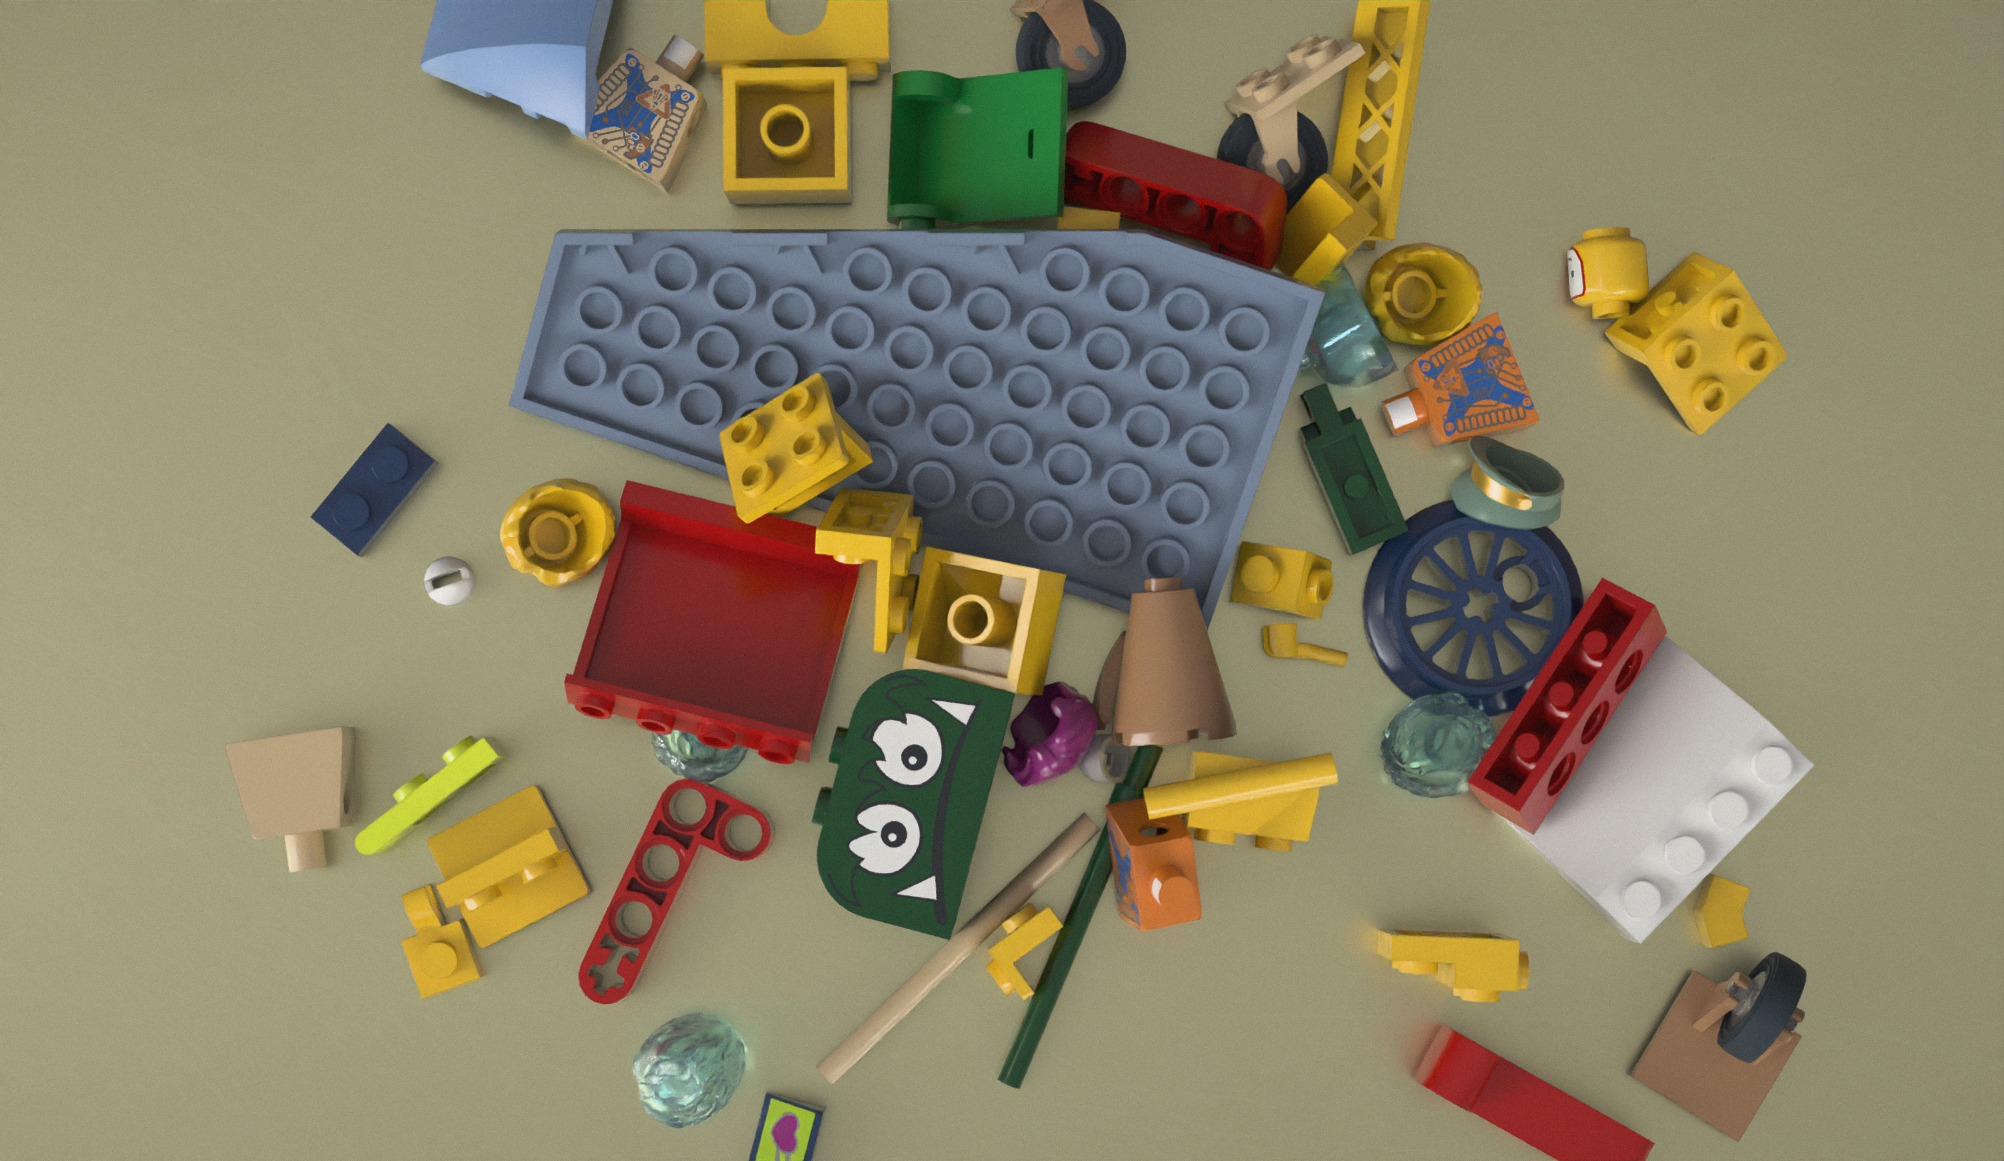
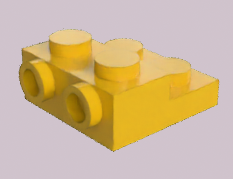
(1466, 961)

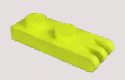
(424, 797)

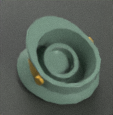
(1508, 487)

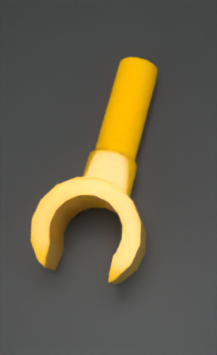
(1281, 641)

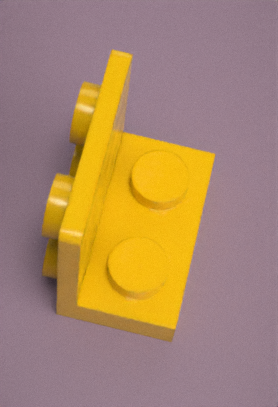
(1700, 340)
(879, 528)

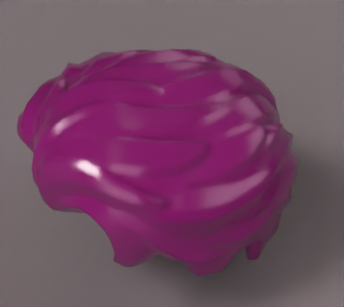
(1050, 735)

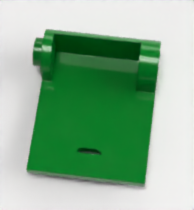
(976, 148)

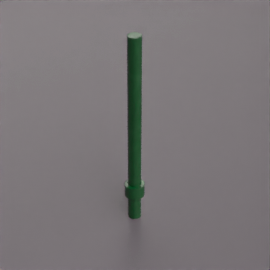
(1074, 926)

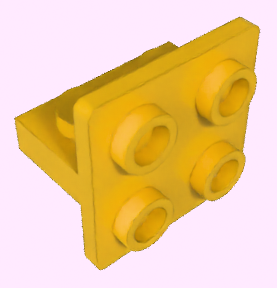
(790, 451)
(507, 867)

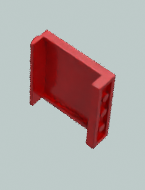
(714, 626)

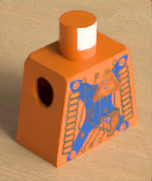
(1464, 389)
(1152, 874)

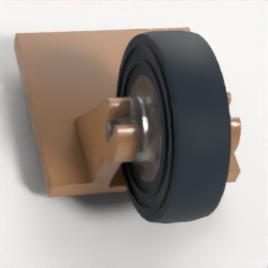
(1072, 37)
(1726, 1043)

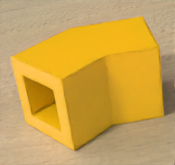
(1720, 911)

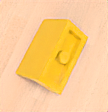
(1322, 231)

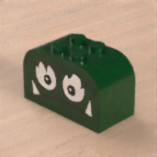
(910, 797)

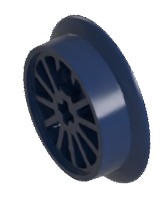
(1390, 627)

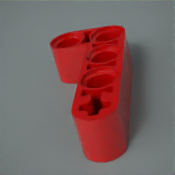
(1177, 191)
(660, 894)
(1524, 1103)

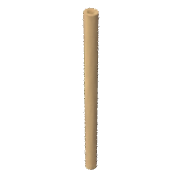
(958, 948)

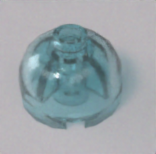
(1345, 339)

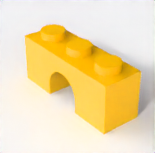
(850, 36)

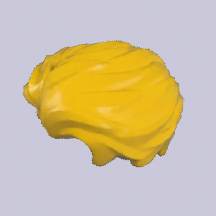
(1423, 293)
(558, 531)

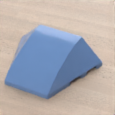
(523, 52)

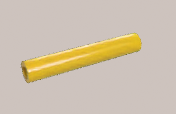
(1240, 785)

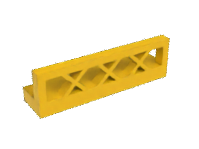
(1380, 108)

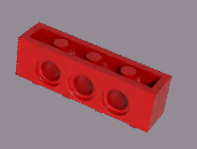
(1568, 705)

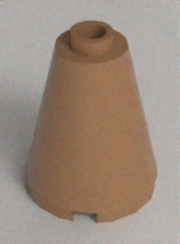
(1169, 672)

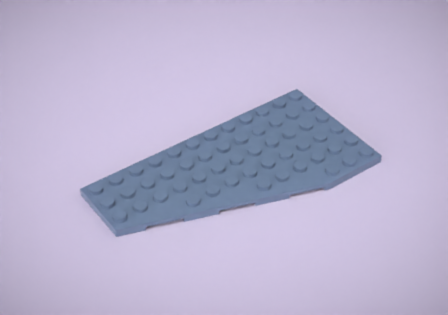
(1030, 387)

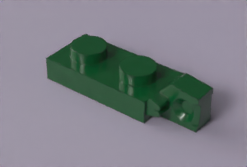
(1349, 473)

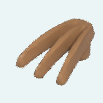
(1108, 683)

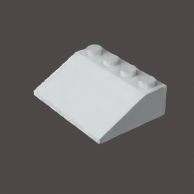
(1664, 793)

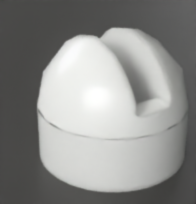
(452, 593)
(1117, 760)

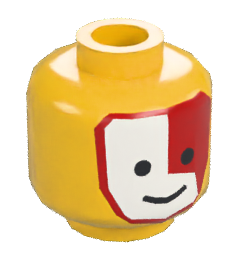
(1608, 272)

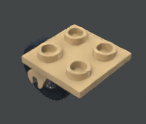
(1270, 130)

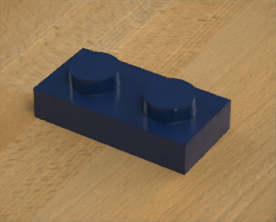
(374, 490)

